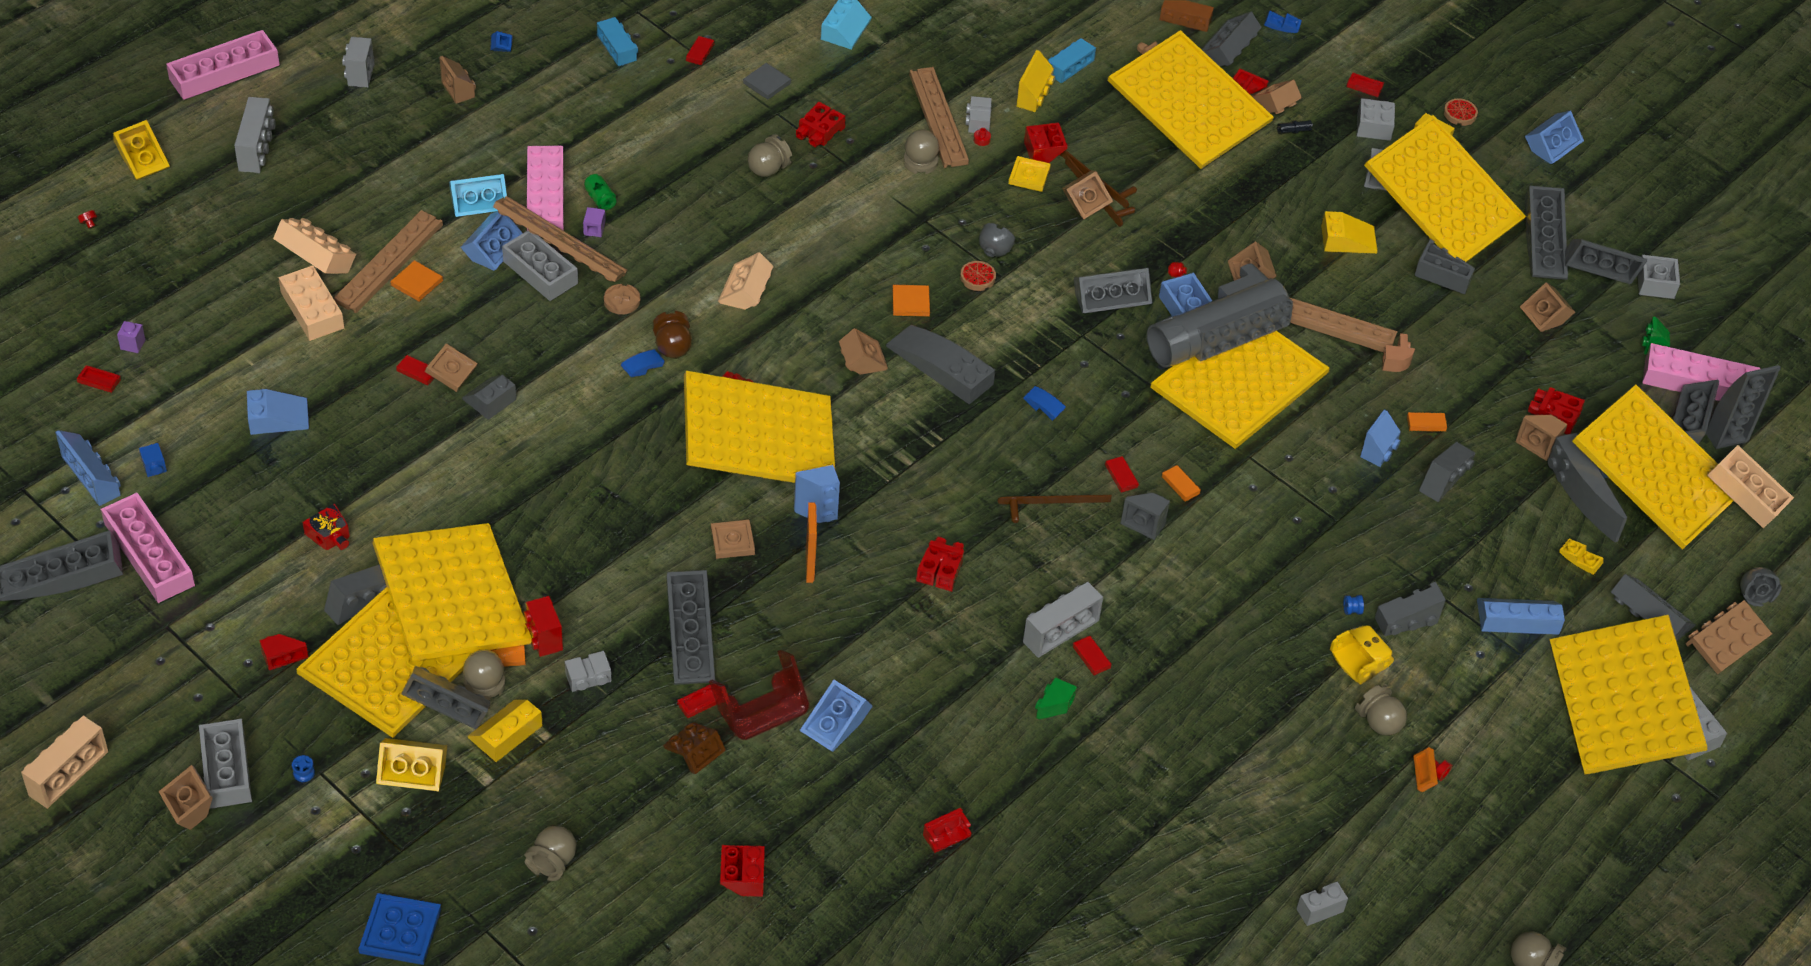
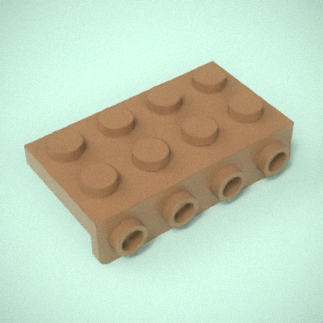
(1729, 636)

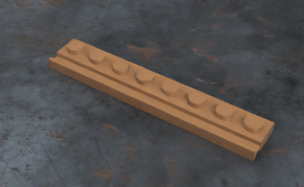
(939, 117)
(561, 239)
(388, 261)
(1341, 326)

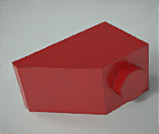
(282, 650)

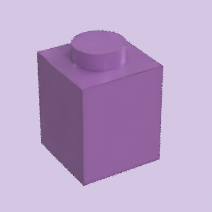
(594, 222)
(131, 337)

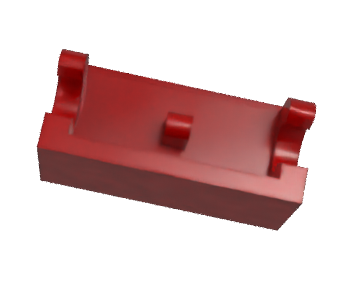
(947, 830)

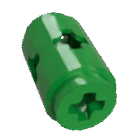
(600, 192)

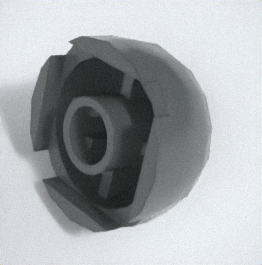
(996, 241)
(1760, 586)

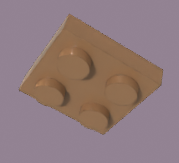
(451, 367)
(732, 539)

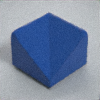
(501, 42)

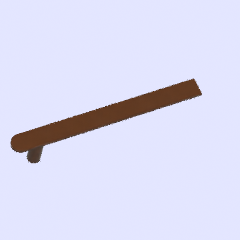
(1119, 197)
(1111, 212)
(1014, 501)

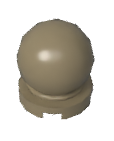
(921, 152)
(769, 156)
(484, 674)
(1383, 713)
(551, 852)
(1535, 950)

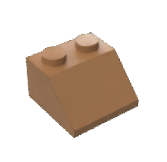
(456, 80)
(1278, 96)
(1087, 194)
(1255, 255)
(1547, 308)
(862, 353)
(1539, 433)
(187, 798)

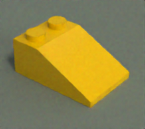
(140, 150)
(1347, 234)

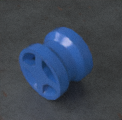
(1353, 605)
(299, 765)

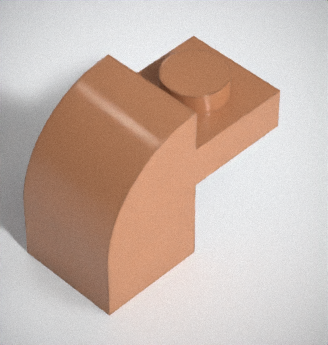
(1398, 357)

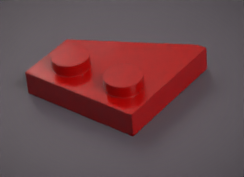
(1249, 81)

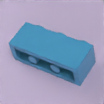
(617, 41)
(1072, 59)

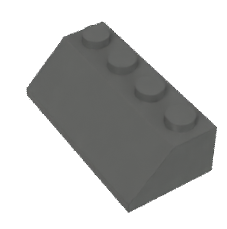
(1232, 38)
(1603, 261)
(1113, 290)
(1696, 408)
(1648, 604)
(446, 697)

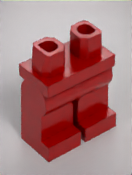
(820, 126)
(1558, 404)
(941, 561)

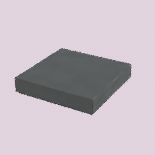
(767, 81)

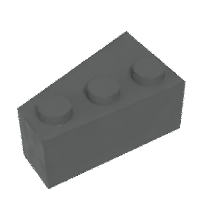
(1444, 269)
(1447, 470)
(353, 593)
(1412, 612)

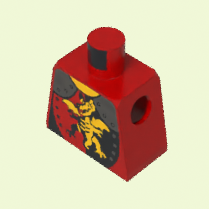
(327, 528)

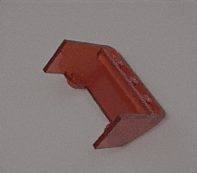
(769, 710)

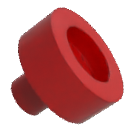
(982, 137)
(88, 218)
(1442, 769)

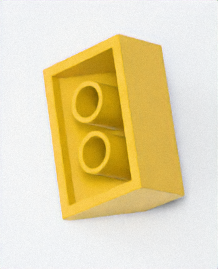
(1035, 83)
(507, 728)
(411, 764)

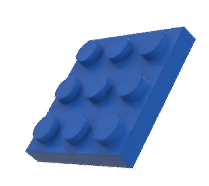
(400, 929)

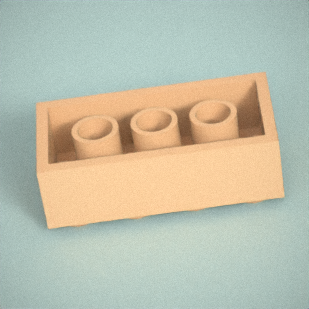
(314, 246)
(311, 303)
(1750, 486)
(64, 761)

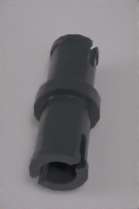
(1294, 127)

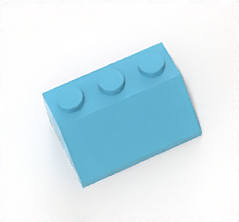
(845, 23)
(477, 194)

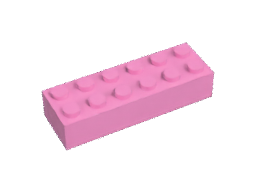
(222, 64)
(546, 183)
(1673, 368)
(148, 547)

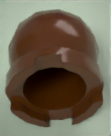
(672, 334)

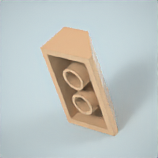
(746, 282)

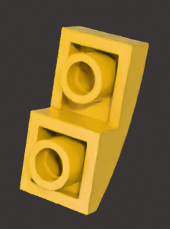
(1577, 554)

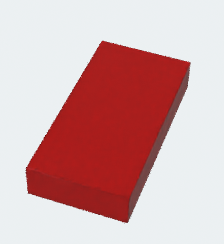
(700, 50)
(1365, 84)
(414, 369)
(98, 379)
(1121, 474)
(1091, 655)
(697, 701)

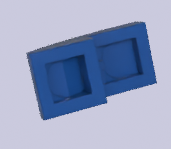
(1286, 24)
(642, 362)
(1041, 399)

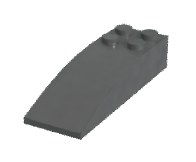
(1546, 232)
(944, 362)
(1741, 407)
(1586, 486)
(62, 568)
(690, 627)

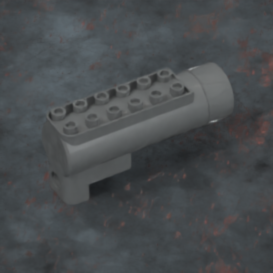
(1239, 315)

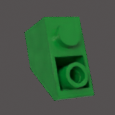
(1656, 334)
(1056, 700)

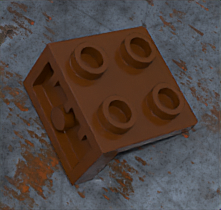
(697, 745)

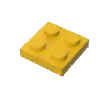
(1029, 173)

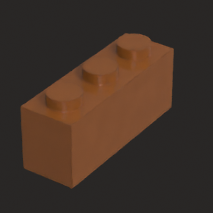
(1187, 14)

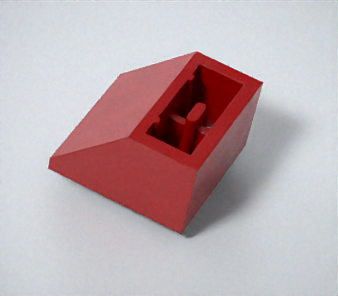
(1044, 142)
(743, 869)

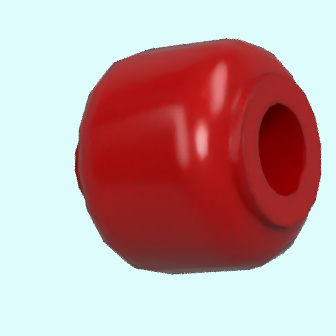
(1177, 269)

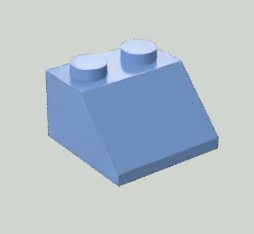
(1381, 440)

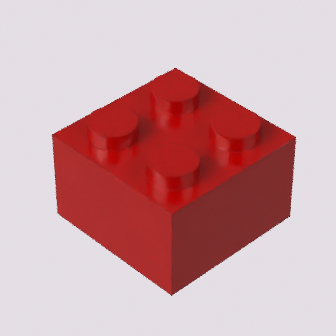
(543, 626)

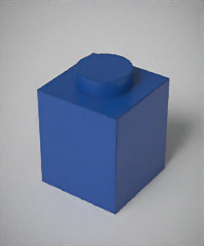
(152, 459)

